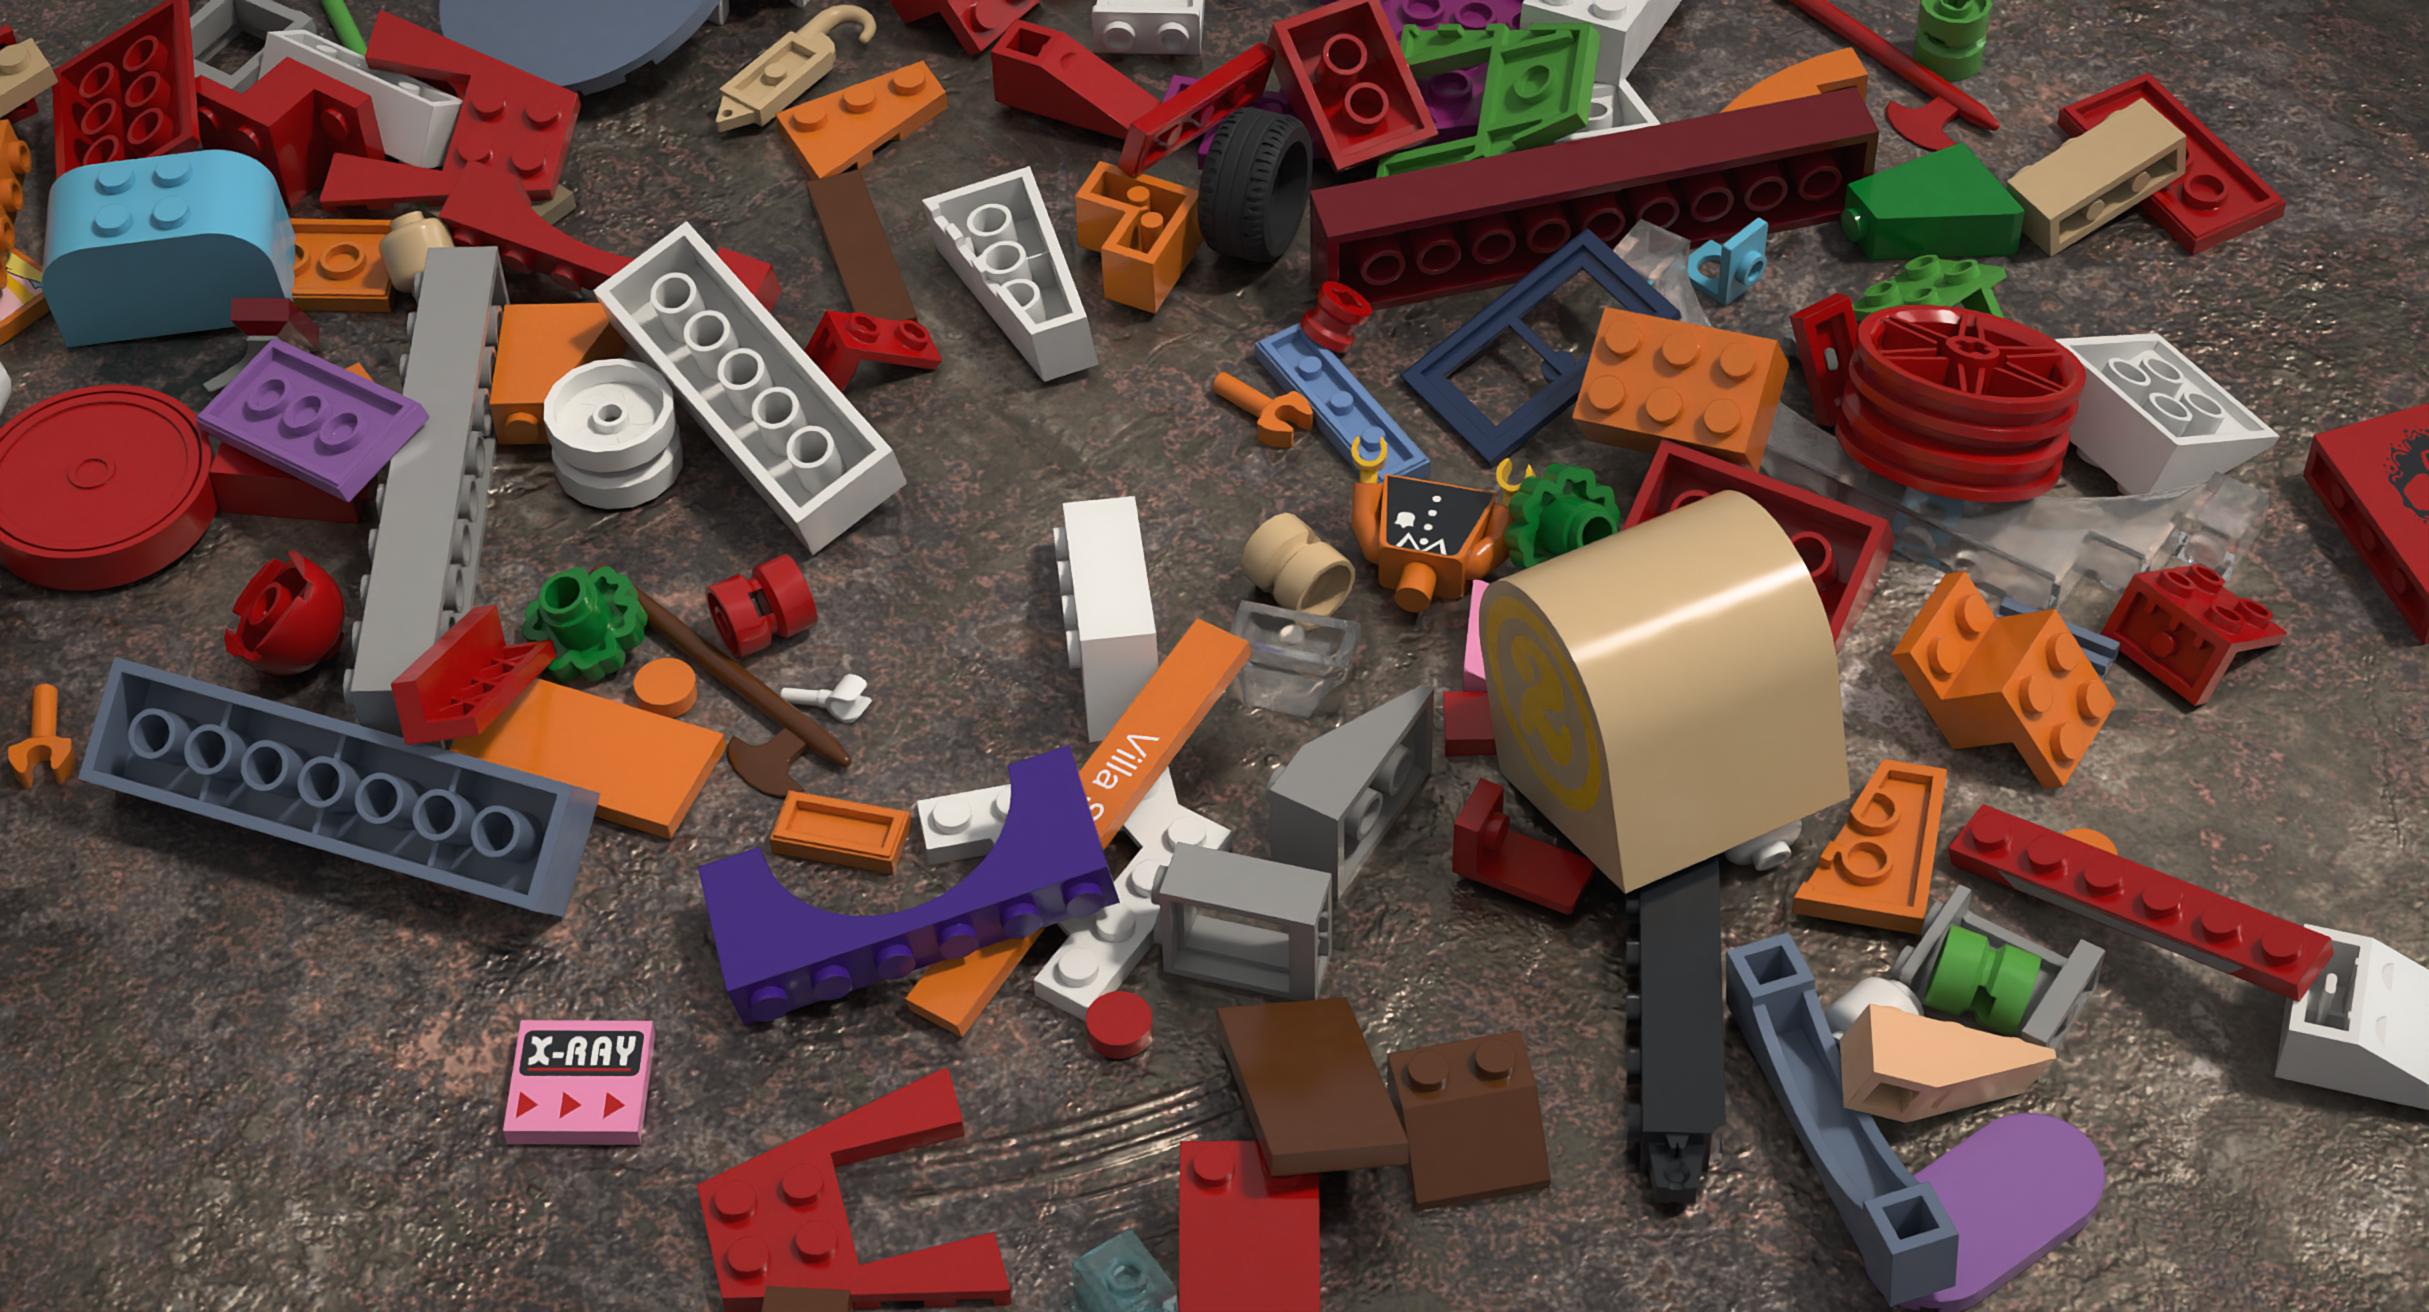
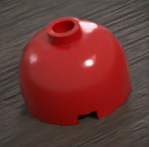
(288, 618)

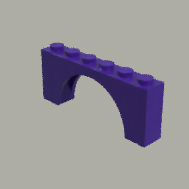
(1038, 873)

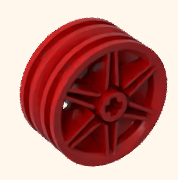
(1959, 403)

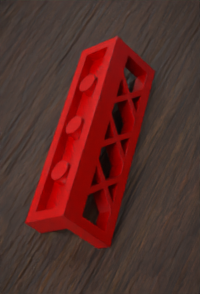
(466, 679)

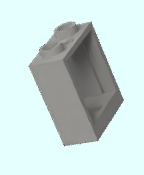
(225, 19)
(1234, 952)

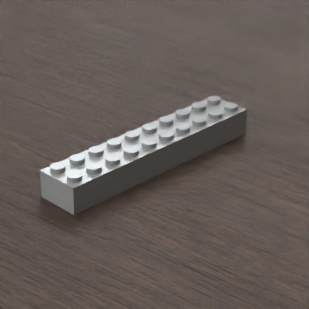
(436, 482)

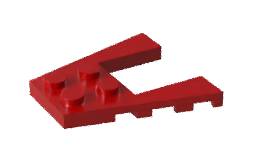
(504, 123)
(787, 1224)

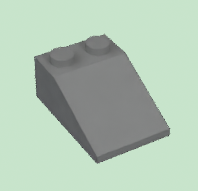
(1350, 787)

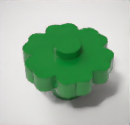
(1559, 514)
(588, 620)

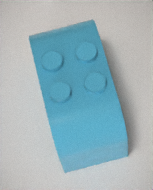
(163, 245)

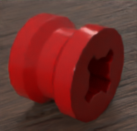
(1336, 316)

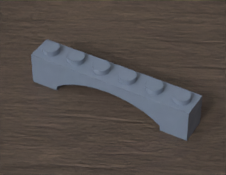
(1886, 1209)

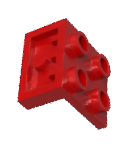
(2188, 627)

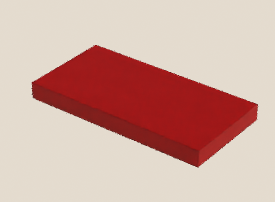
(2216, 194)

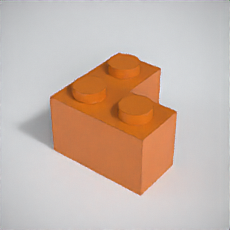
(1142, 231)

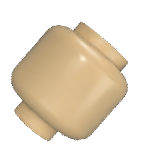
(407, 246)

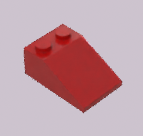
(1350, 82)
(1244, 1233)

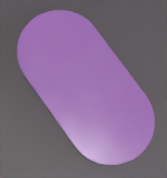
(2013, 1199)

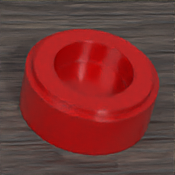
(1119, 1024)

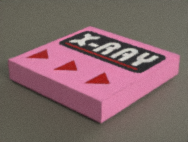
(579, 1082)

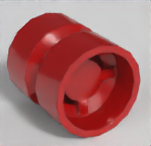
(780, 597)

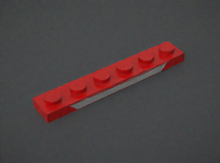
(2142, 902)

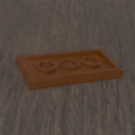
(1311, 1087)

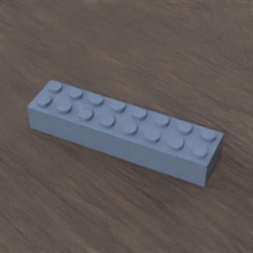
(340, 787)

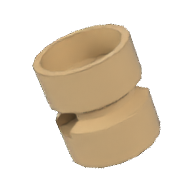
(1297, 567)

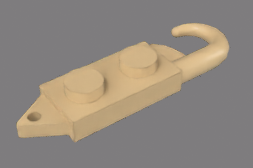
(787, 69)

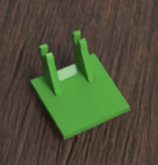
(1936, 282)

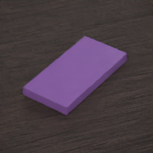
(312, 419)

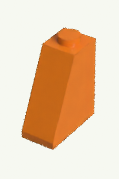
(537, 350)

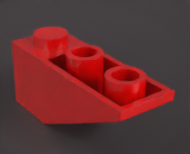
(1064, 81)

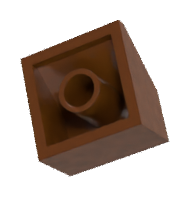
(1469, 1120)

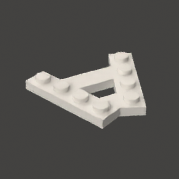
(1101, 946)

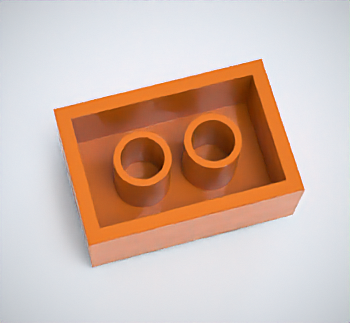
(1680, 385)

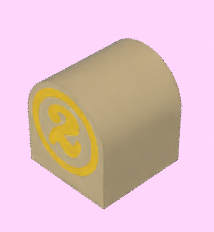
(1667, 689)

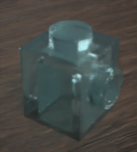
(1122, 1278)

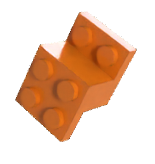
(2004, 679)

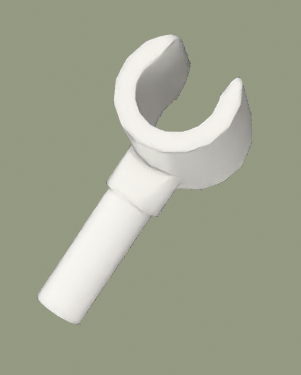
(842, 703)

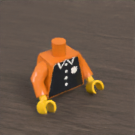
(1427, 532)

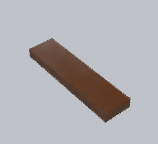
(859, 247)

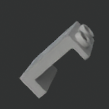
(2059, 990)

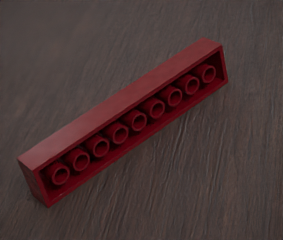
(1509, 212)

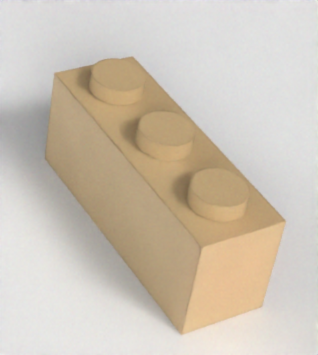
(2098, 175)

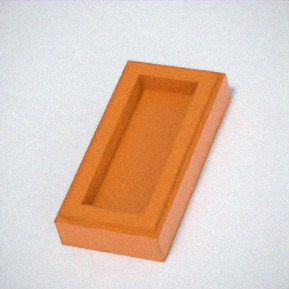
(840, 832)

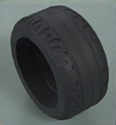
(1255, 184)

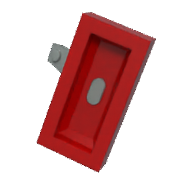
(1824, 344)

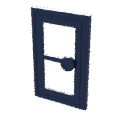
(1559, 368)

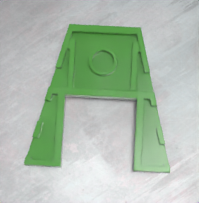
(1532, 93)

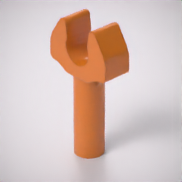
(1270, 412)
(43, 743)

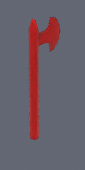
(1918, 125)

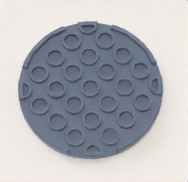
(574, 41)

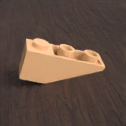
(1927, 1067)

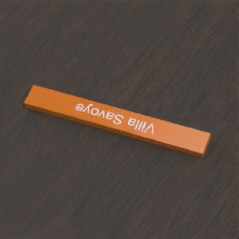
(1115, 784)

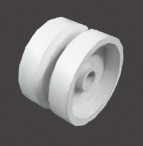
(613, 433)

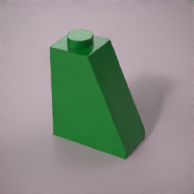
(1933, 207)

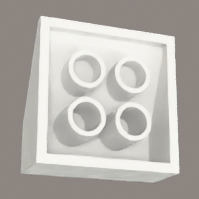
(2157, 416)

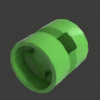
(1952, 36)
(1982, 980)

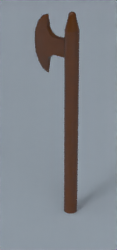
(758, 765)

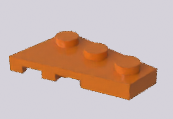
(854, 121)
(1883, 855)

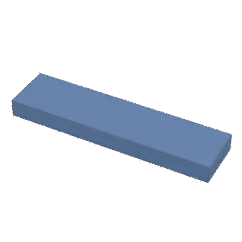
(1339, 402)

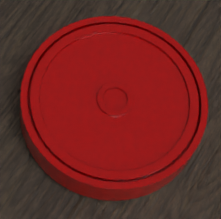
(102, 487)

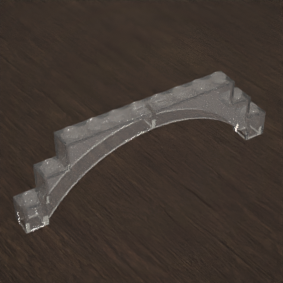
(2012, 550)

